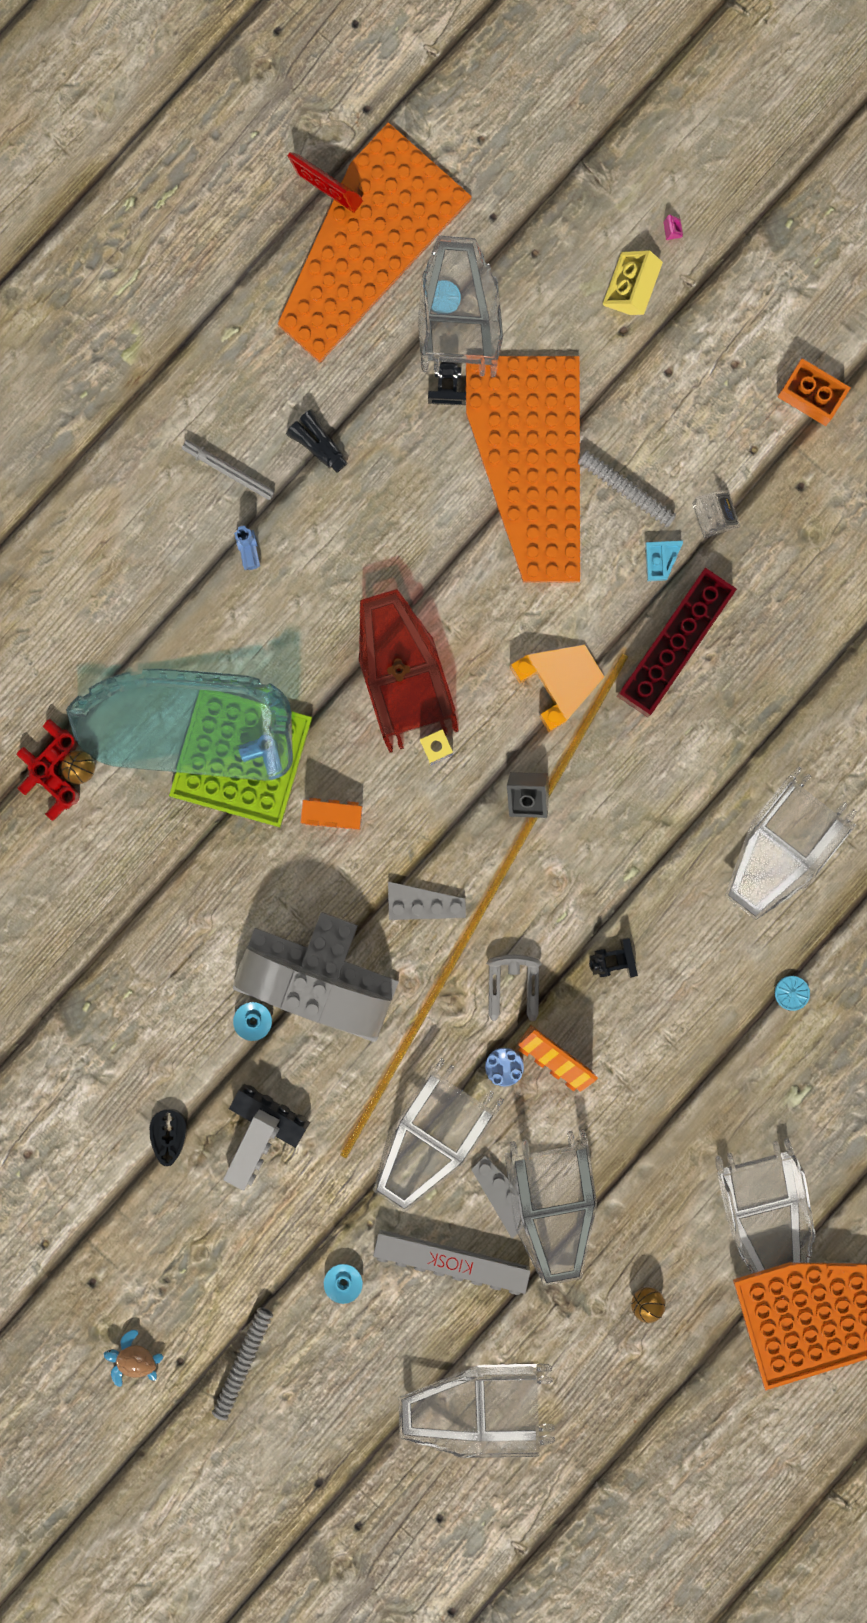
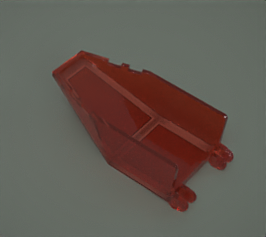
(423, 697)

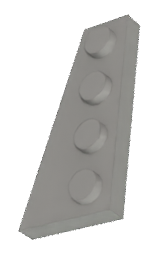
(417, 903)
(497, 1190)

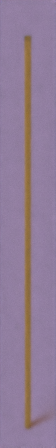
(480, 912)

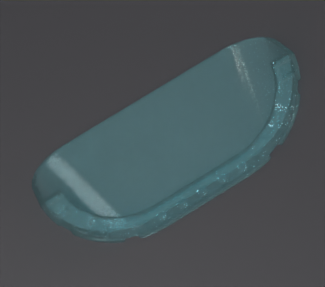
(186, 724)

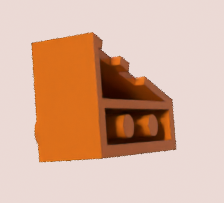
(331, 814)

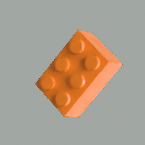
(814, 392)

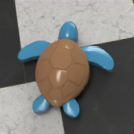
(132, 1360)

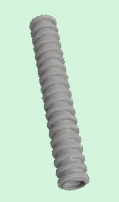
(626, 488)
(242, 1364)

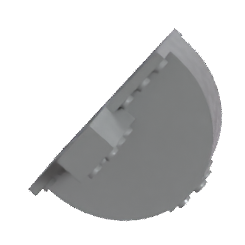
(317, 979)

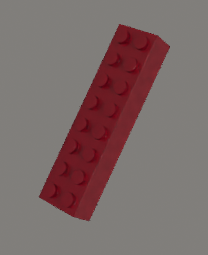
(676, 642)

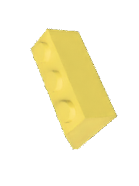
(633, 282)

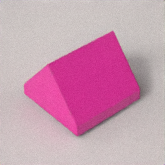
(672, 227)

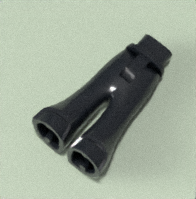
(324, 450)

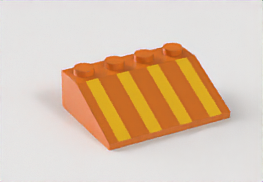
(557, 1059)

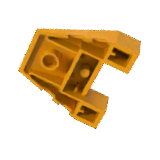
(567, 676)

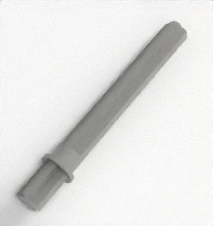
(227, 469)

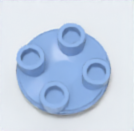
(504, 1067)

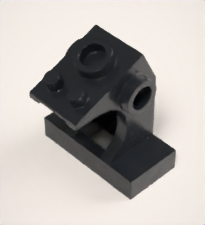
(447, 370)
(624, 959)

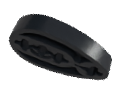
(179, 1133)

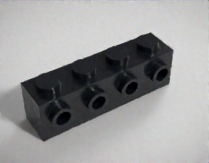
(291, 1125)

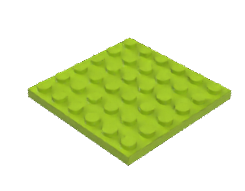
(247, 798)

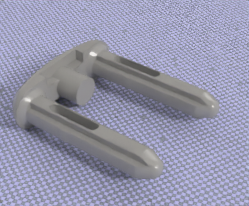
(513, 962)

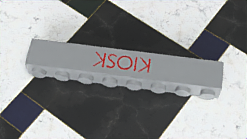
(452, 1262)

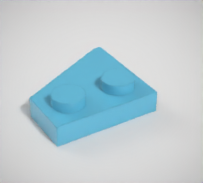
(661, 558)

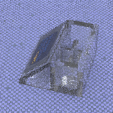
(715, 513)

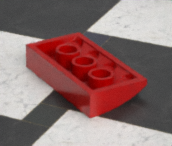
(325, 182)

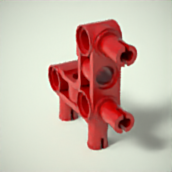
(50, 780)

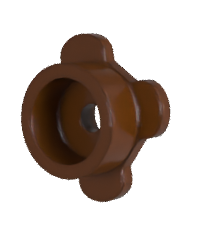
(393, 670)

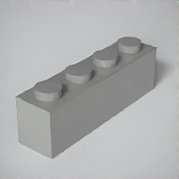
(251, 1150)

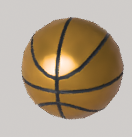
(78, 767)
(648, 1305)

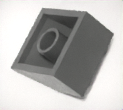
(528, 794)

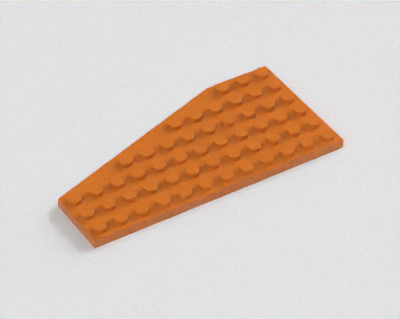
(368, 250)
(531, 452)
(804, 1318)

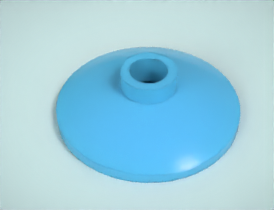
(250, 1031)
(343, 1293)

